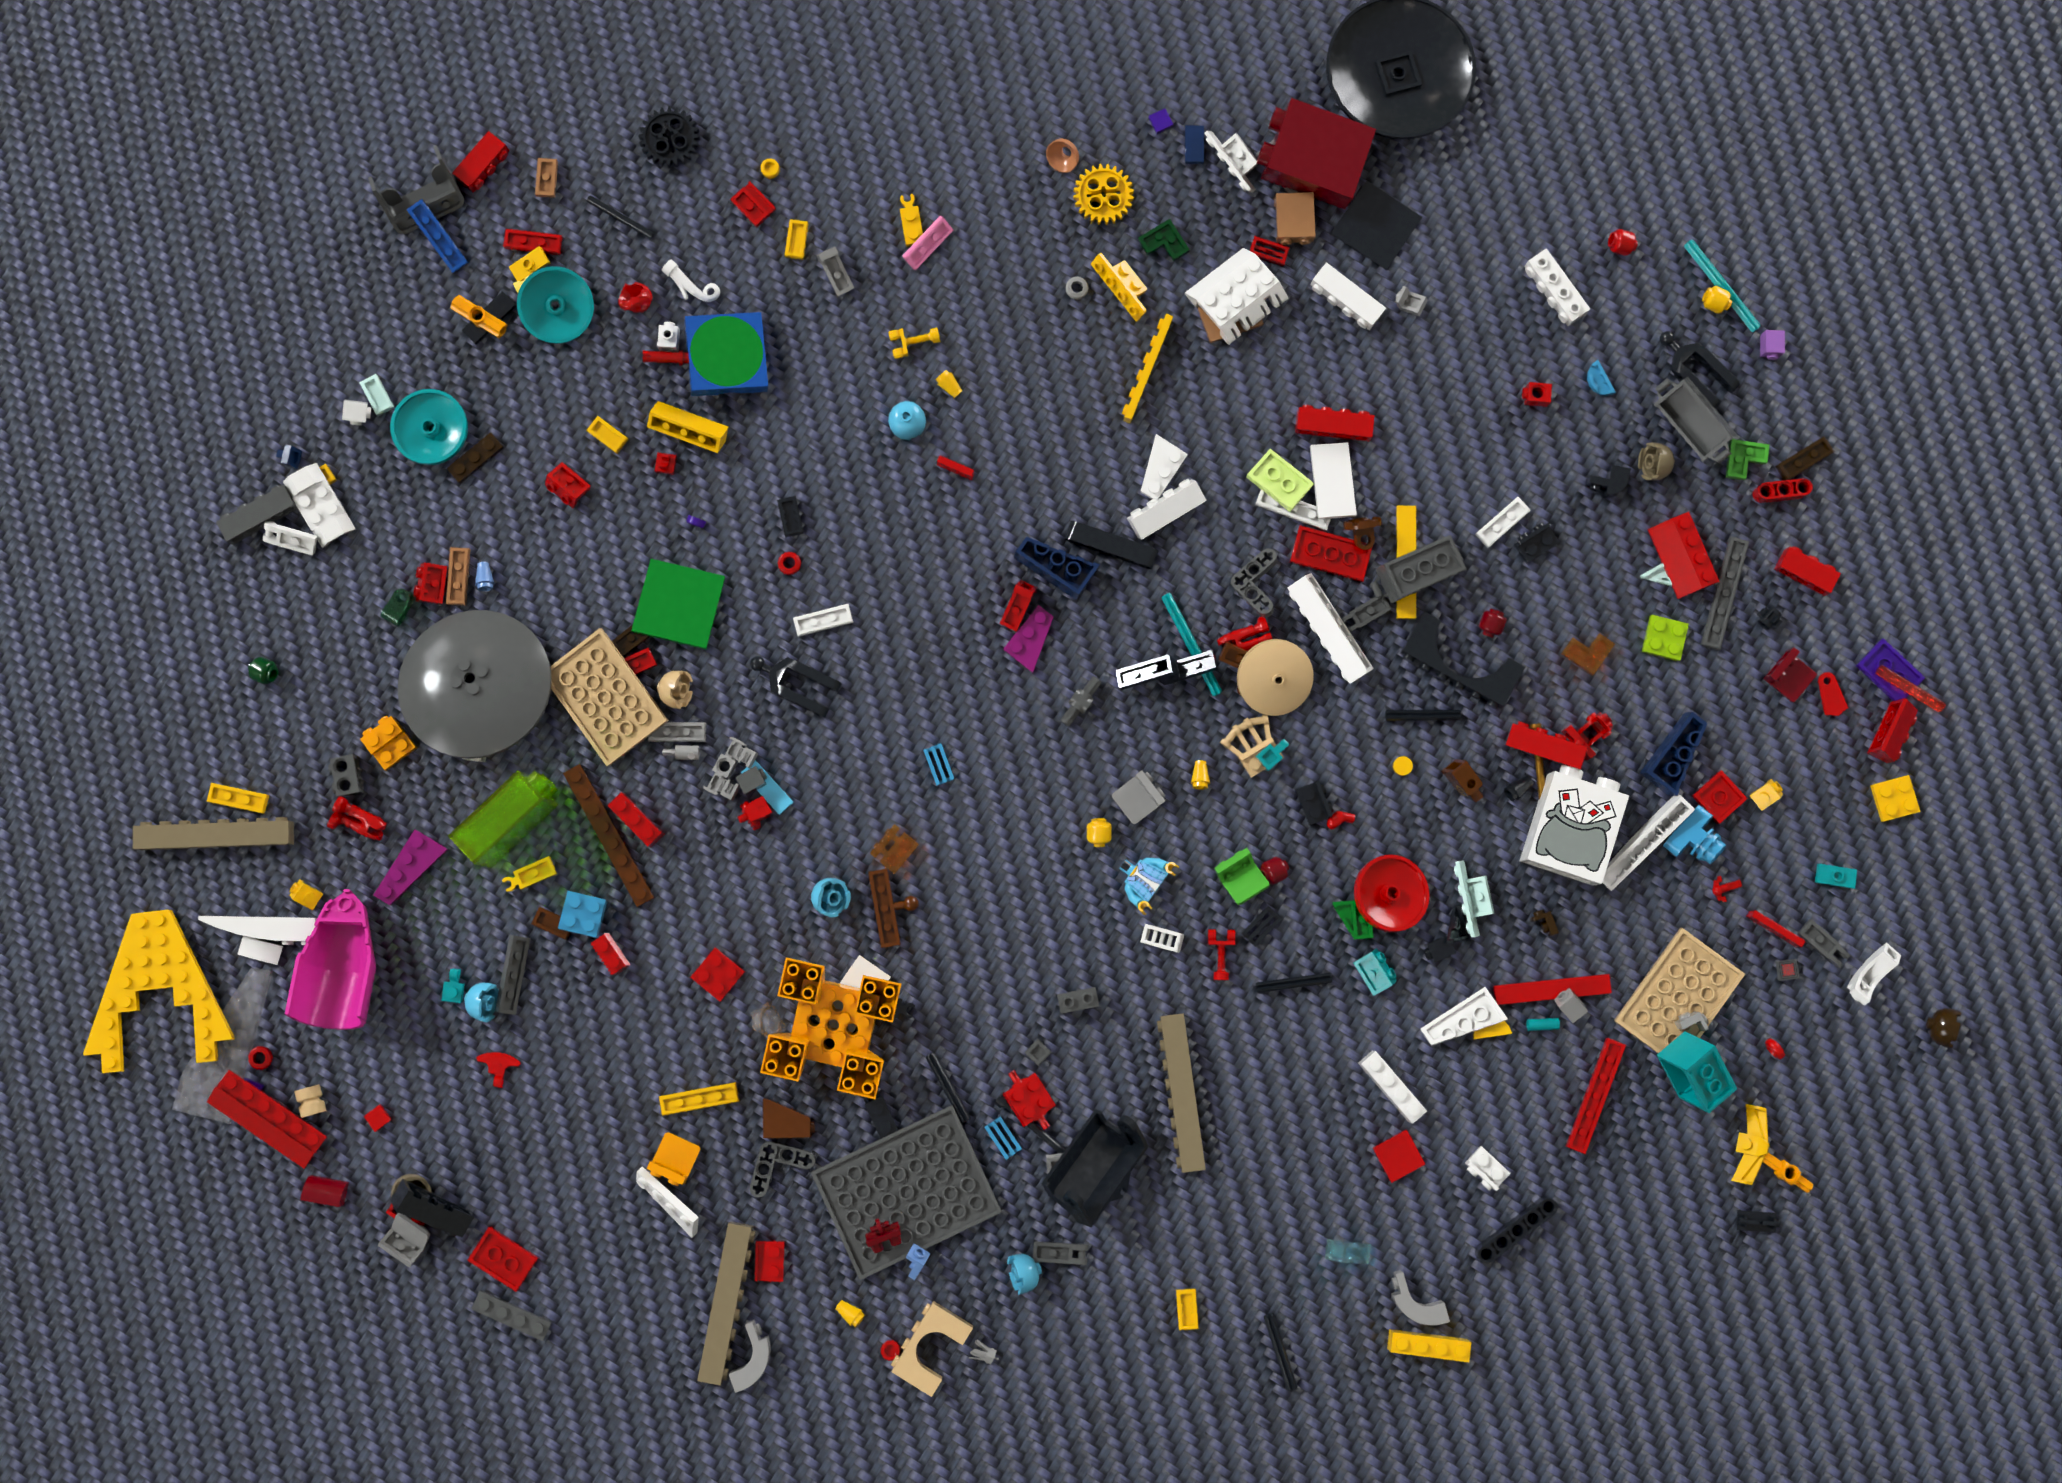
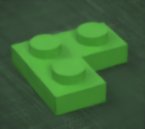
(1743, 453)

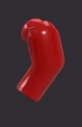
(1338, 818)

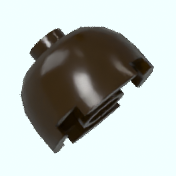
(1944, 1027)

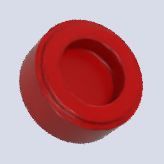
(890, 1349)

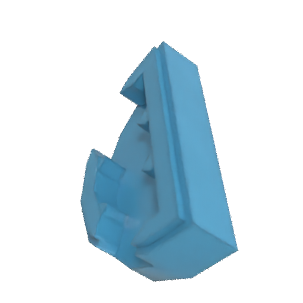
(1598, 380)

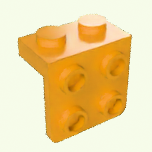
(674, 1159)

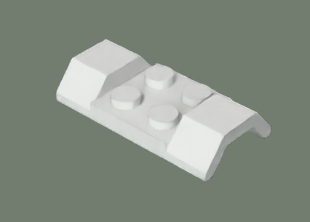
(318, 504)

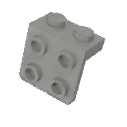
(1138, 797)
(405, 1240)

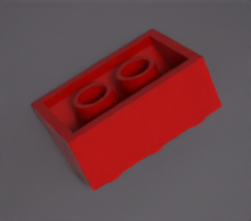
(1893, 731)

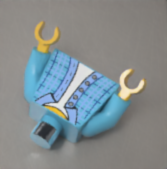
(1145, 879)

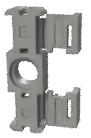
(735, 752)

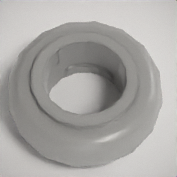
(1077, 280)

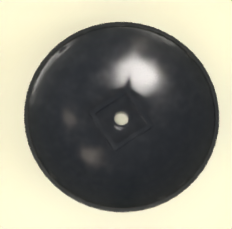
(1405, 37)

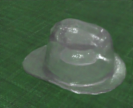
(767, 1020)

